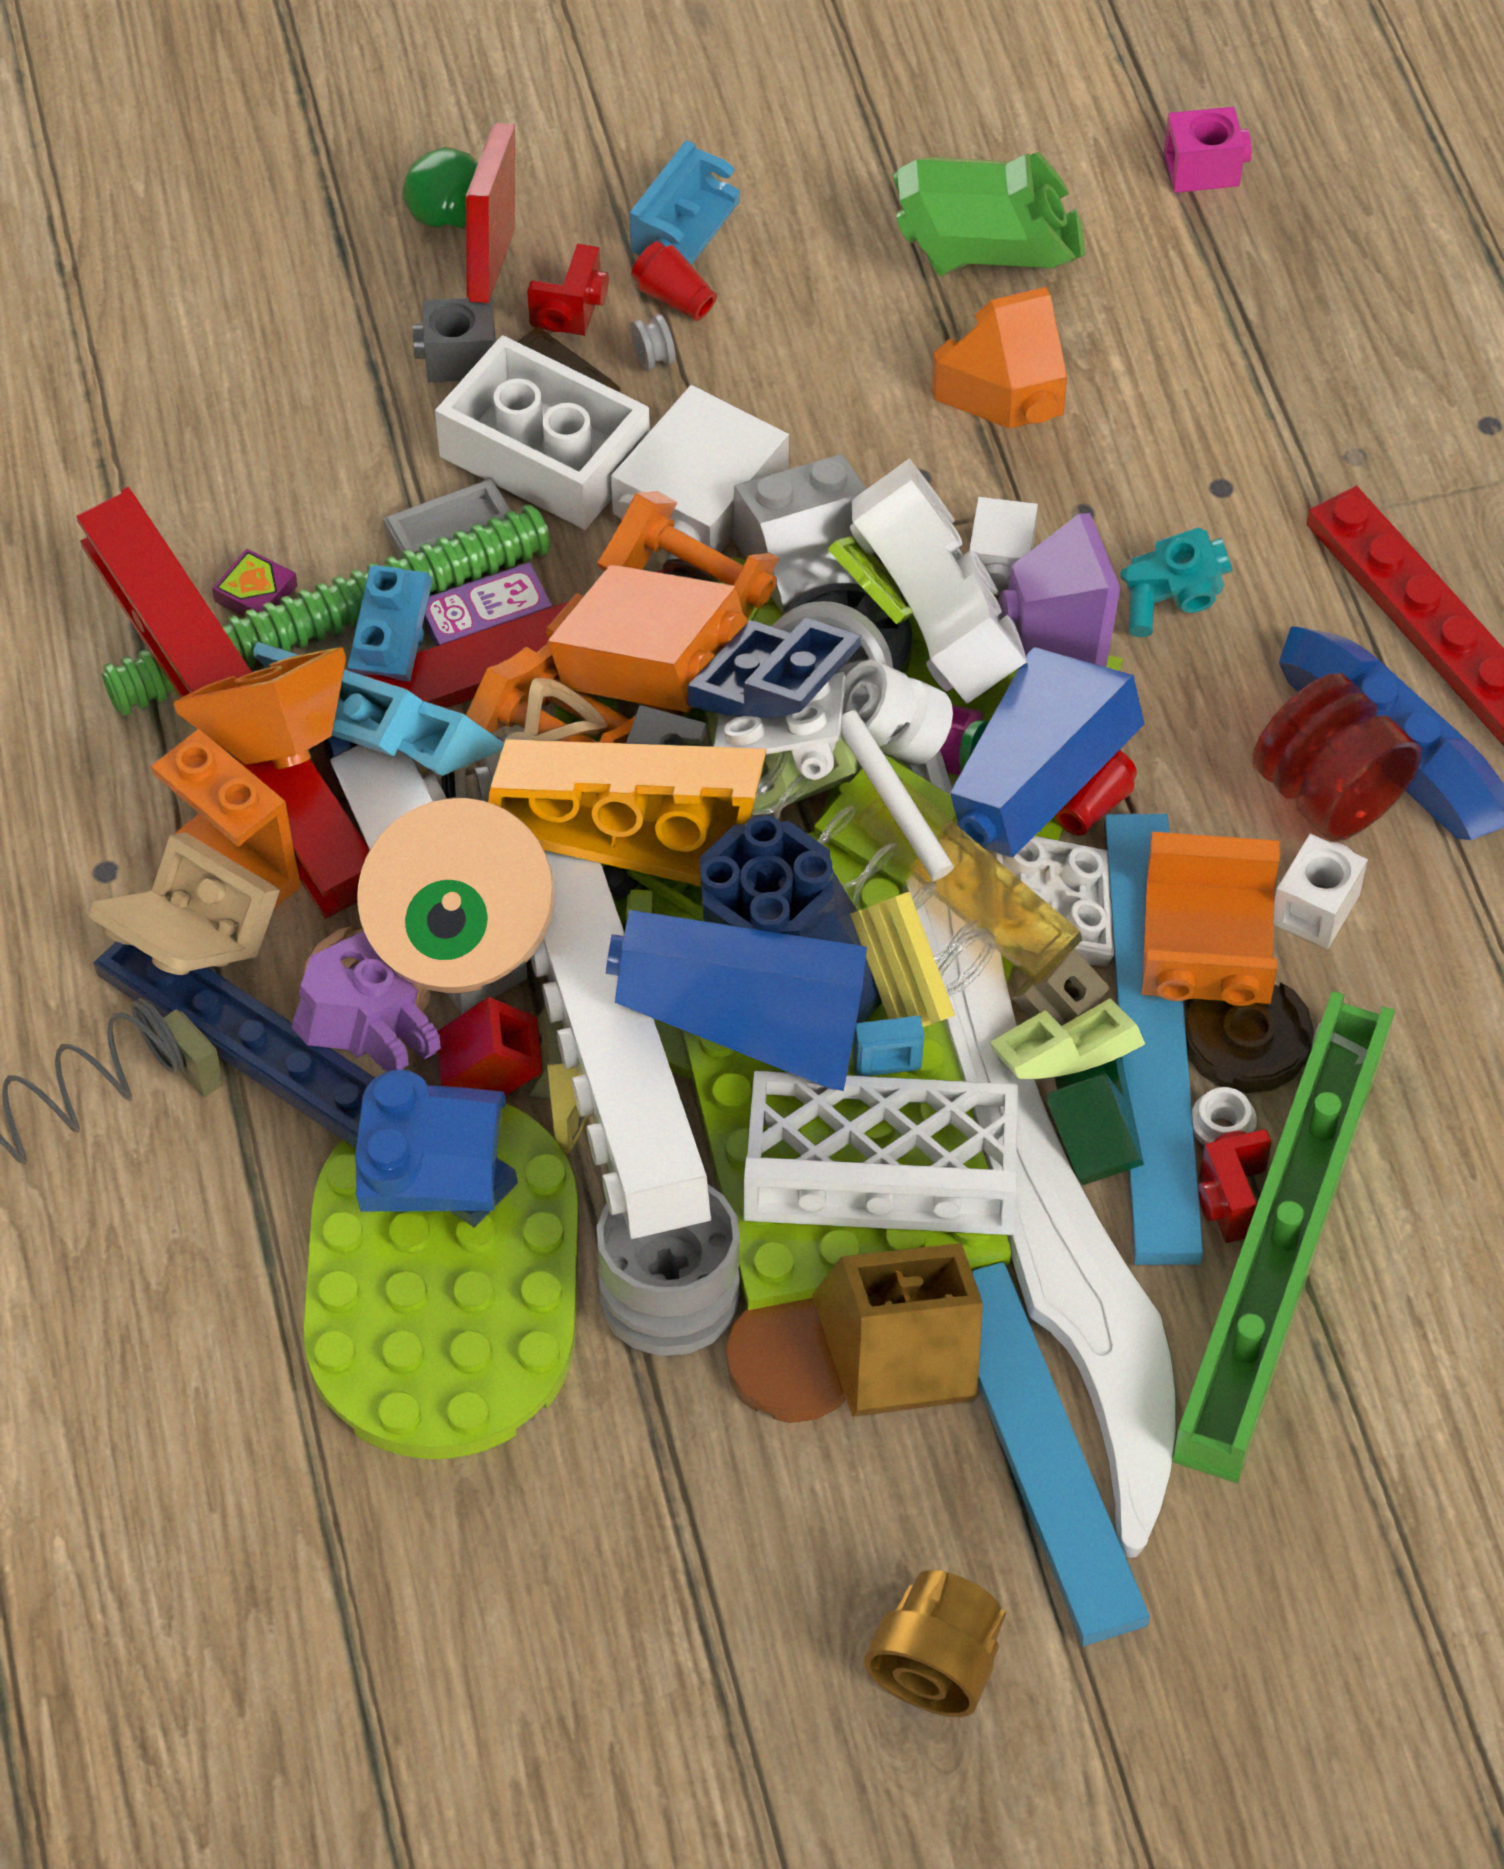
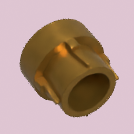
(937, 1644)

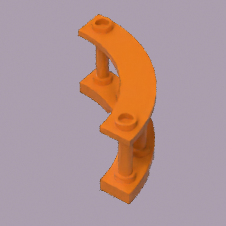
(644, 529)

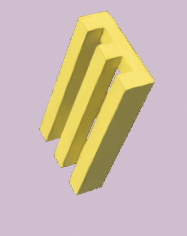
(895, 967)

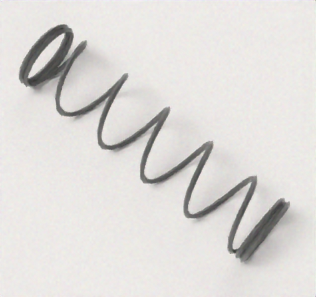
(164, 1049)

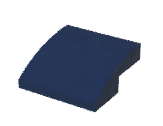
(772, 670)

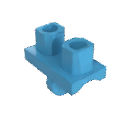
(390, 622)

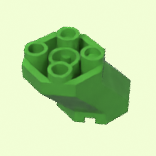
(988, 213)

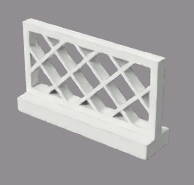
(880, 1189)

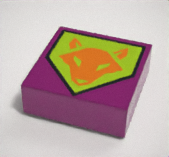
(253, 583)

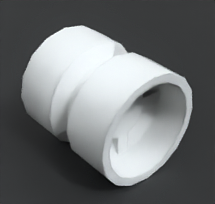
(899, 711)

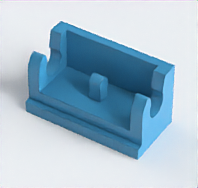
(684, 203)

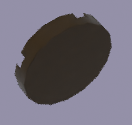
(1251, 1044)

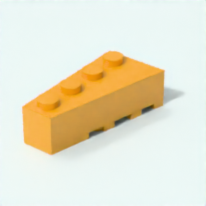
(628, 802)

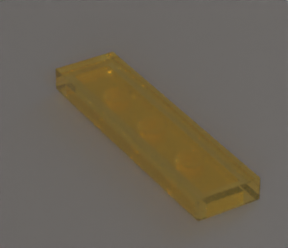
(980, 888)

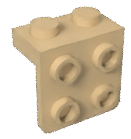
(197, 913)

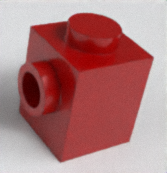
(490, 1048)

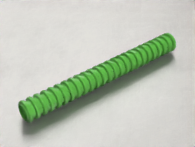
(340, 604)

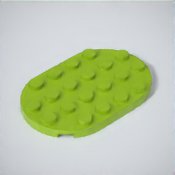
(438, 1328)

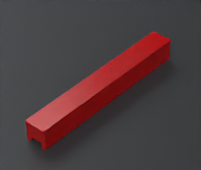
(197, 652)

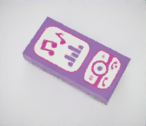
(484, 604)

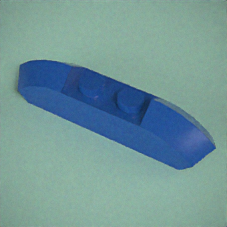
(1453, 775)

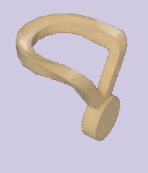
(543, 687)

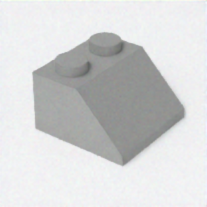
(798, 519)

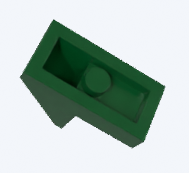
(1096, 1121)

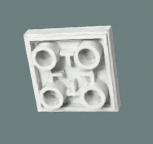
(1073, 883)

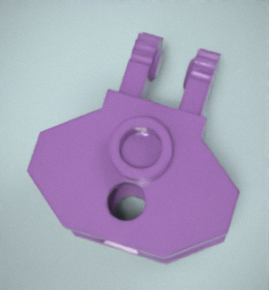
(362, 1007)

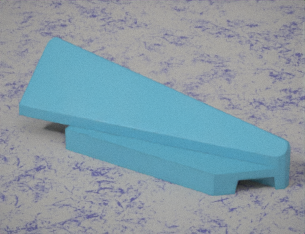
(396, 719)

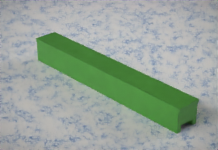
(1281, 1243)

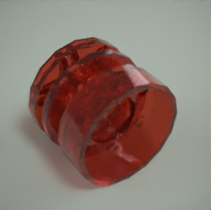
(1336, 757)

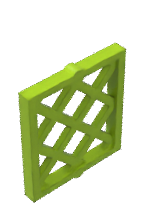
(872, 578)

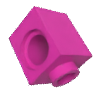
(1205, 149)

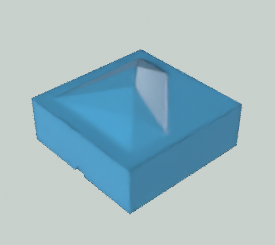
(888, 1046)

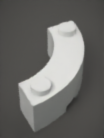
(945, 589)

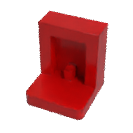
(570, 305)
(1224, 1185)

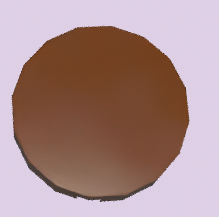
(784, 1362)

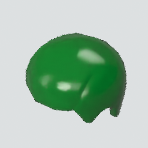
(438, 187)

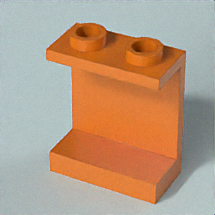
(234, 808)
(1210, 918)

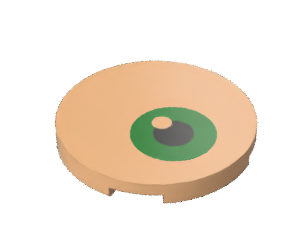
(456, 895)

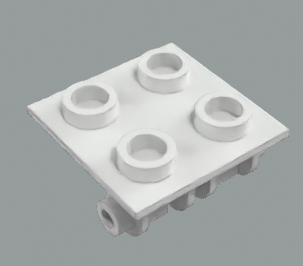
(807, 733)

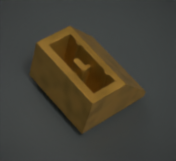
(903, 1328)

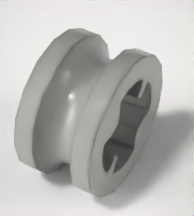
(652, 342)

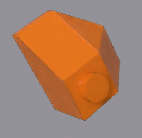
(1007, 365)
(271, 710)

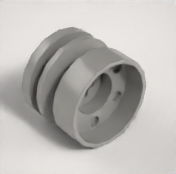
(672, 1286)

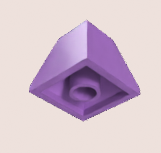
(1065, 594)

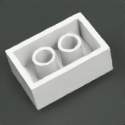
(540, 430)

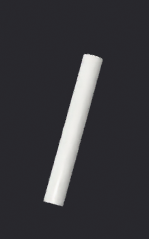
(895, 796)

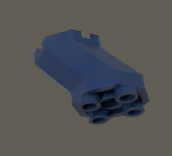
(780, 882)

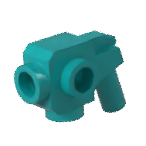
(1179, 567)

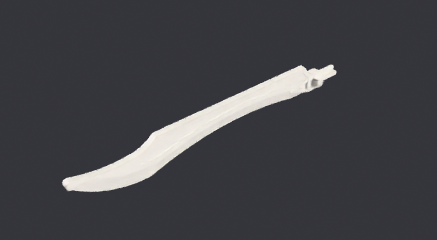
(1060, 1249)

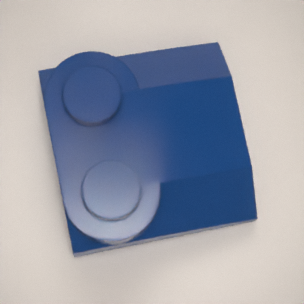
(426, 1146)

